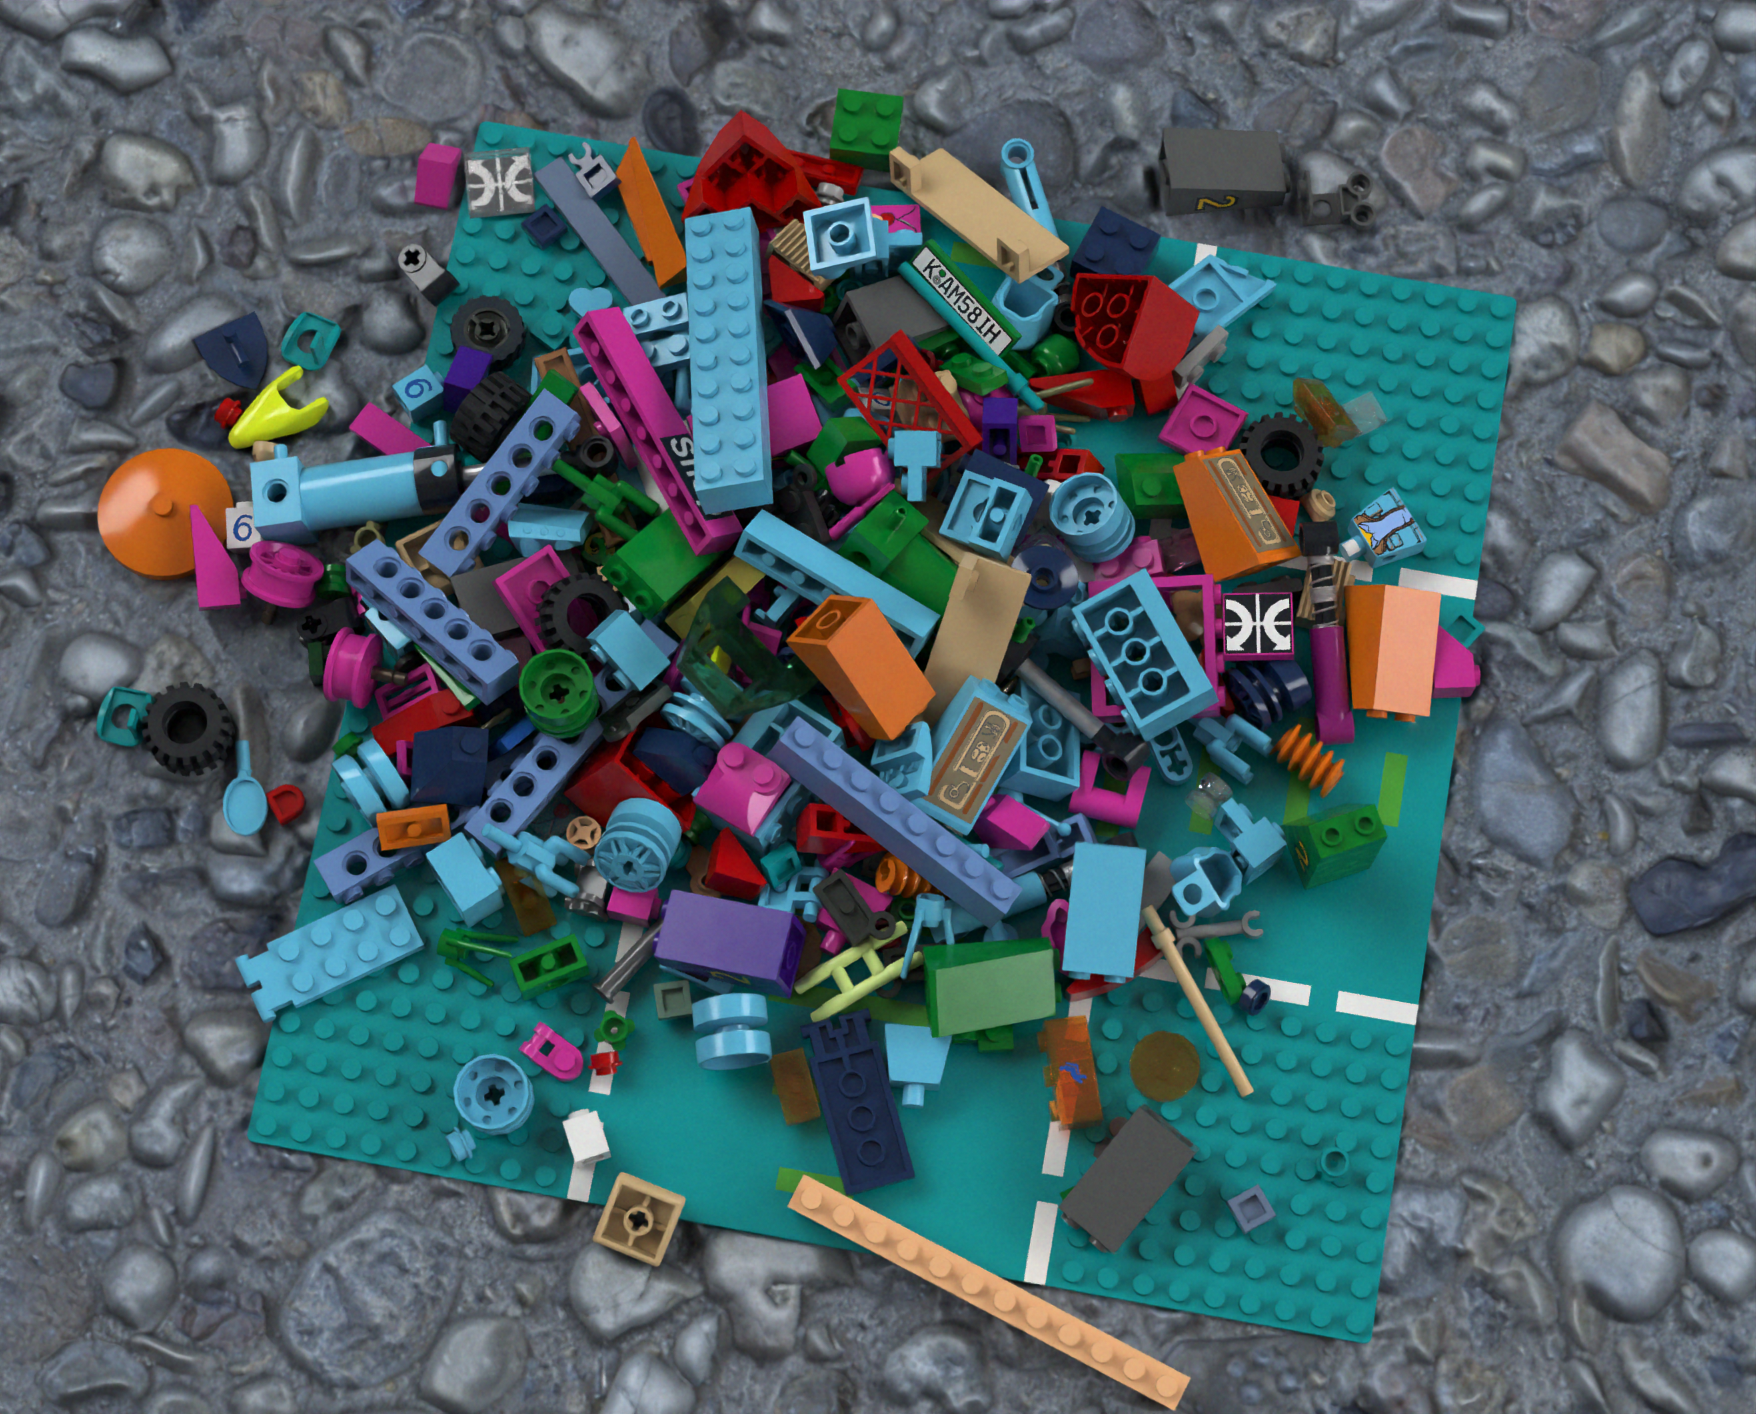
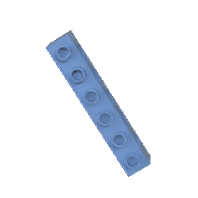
(501, 466)
(432, 621)

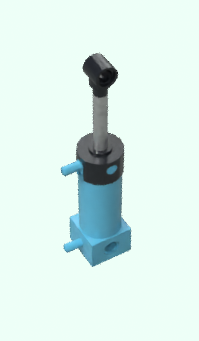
(300, 500)

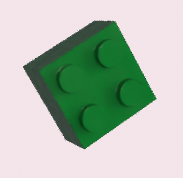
(866, 128)

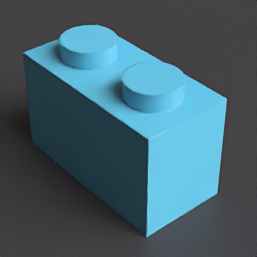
(627, 651)

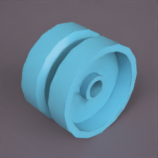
(367, 785)

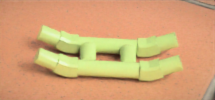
(852, 993)

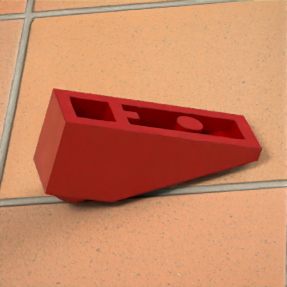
(1107, 398)
(1062, 463)
(430, 713)
(824, 830)

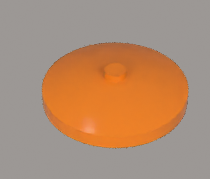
(147, 511)

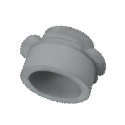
(829, 194)

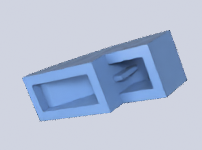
(1049, 851)

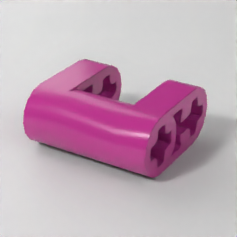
(1105, 804)

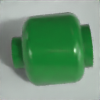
(1055, 356)

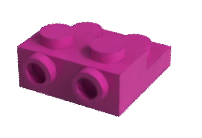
(1139, 555)

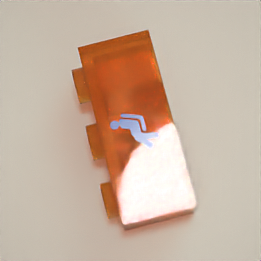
(1070, 1073)

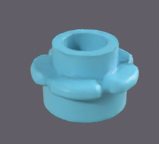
(460, 1144)

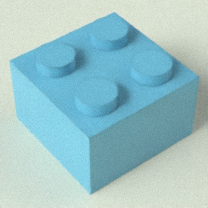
(463, 877)

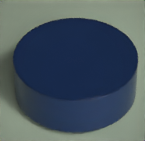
(1255, 997)

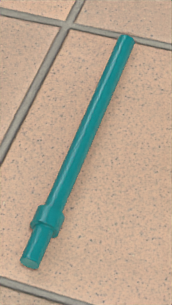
(1017, 383)

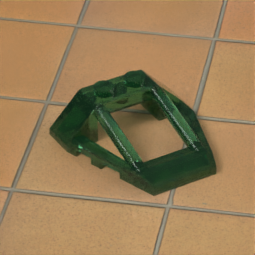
(759, 664)

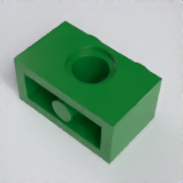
(549, 967)

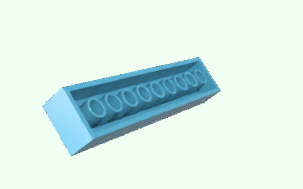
(728, 362)

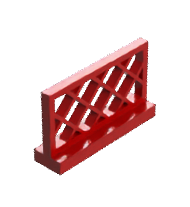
(928, 384)

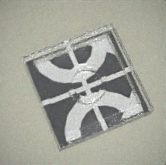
(499, 182)

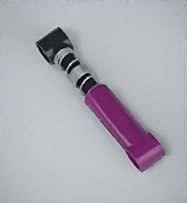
(1333, 714)

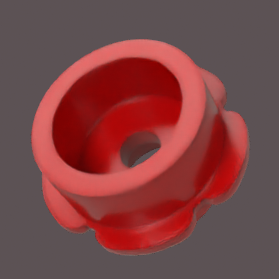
(228, 413)
(605, 1063)

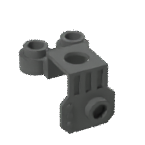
(1344, 204)

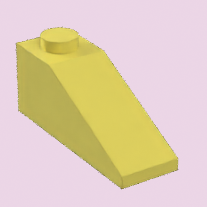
(684, 611)

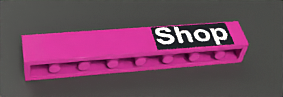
(652, 425)

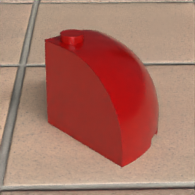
(1132, 323)
(617, 775)

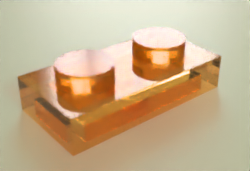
(794, 1087)

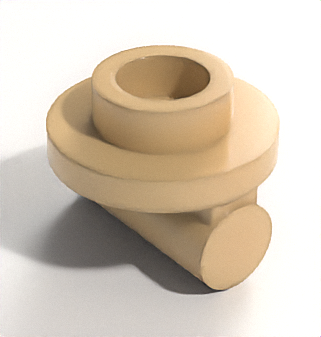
(1319, 505)

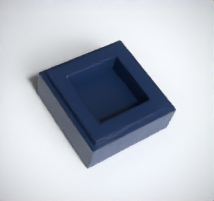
(544, 227)

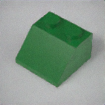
(1150, 485)

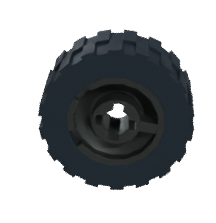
(493, 315)

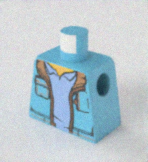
(1383, 532)

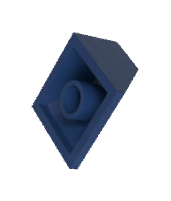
(804, 332)
(449, 766)

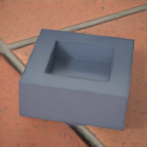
(1251, 1209)

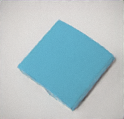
(906, 761)

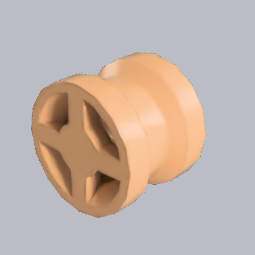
(581, 829)

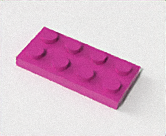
(522, 591)

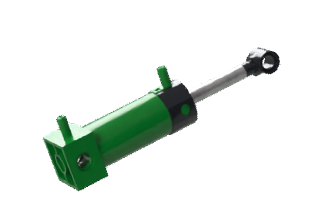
(893, 550)

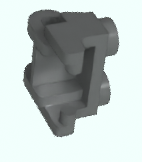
(591, 892)

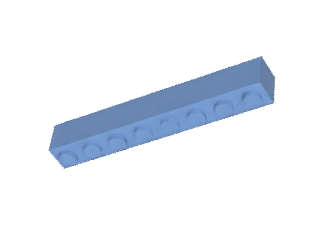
(894, 822)

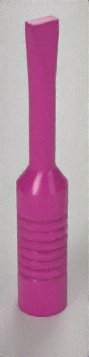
(857, 514)

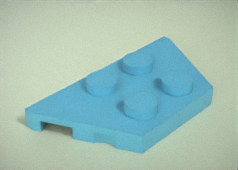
(1219, 294)

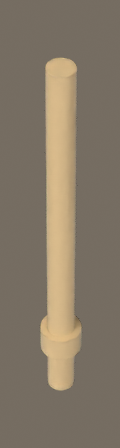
(1163, 940)

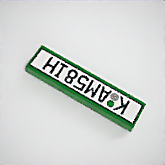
(965, 298)

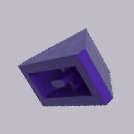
(465, 372)

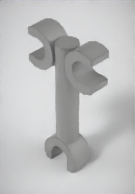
(1188, 934)

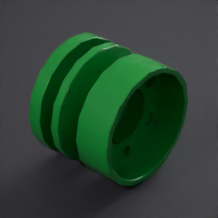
(556, 675)

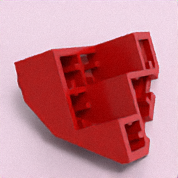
(750, 170)

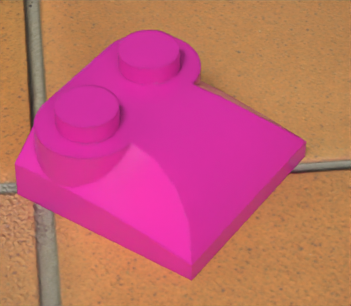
(742, 787)

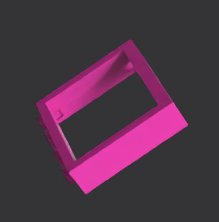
(1212, 632)

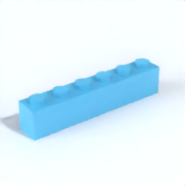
(819, 572)

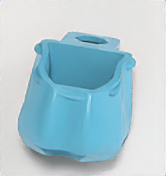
(1029, 306)
(1207, 881)

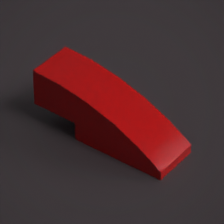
(1145, 957)

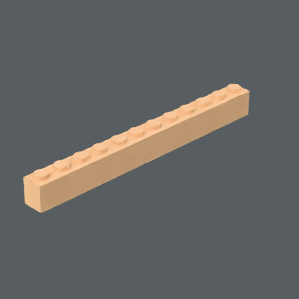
(989, 1292)

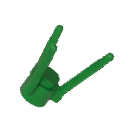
(459, 943)

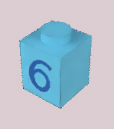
(420, 393)

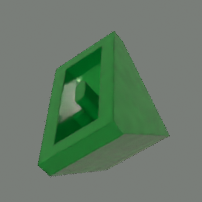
(841, 438)

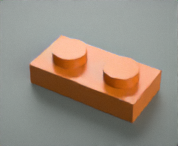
(413, 827)

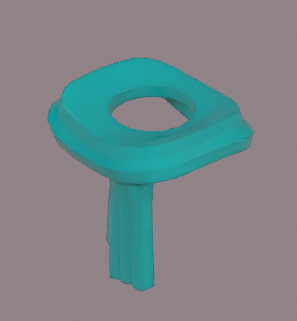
(321, 347)
(118, 697)

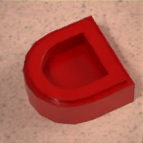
(286, 803)

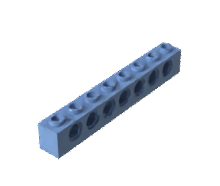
(568, 758)
(366, 847)

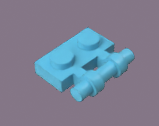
(788, 895)

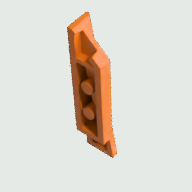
(650, 218)

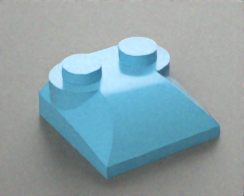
(840, 237)

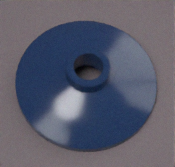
(1053, 567)

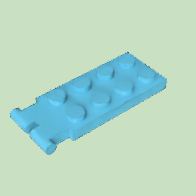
(331, 952)

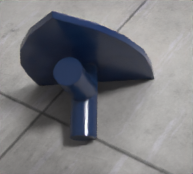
(237, 351)

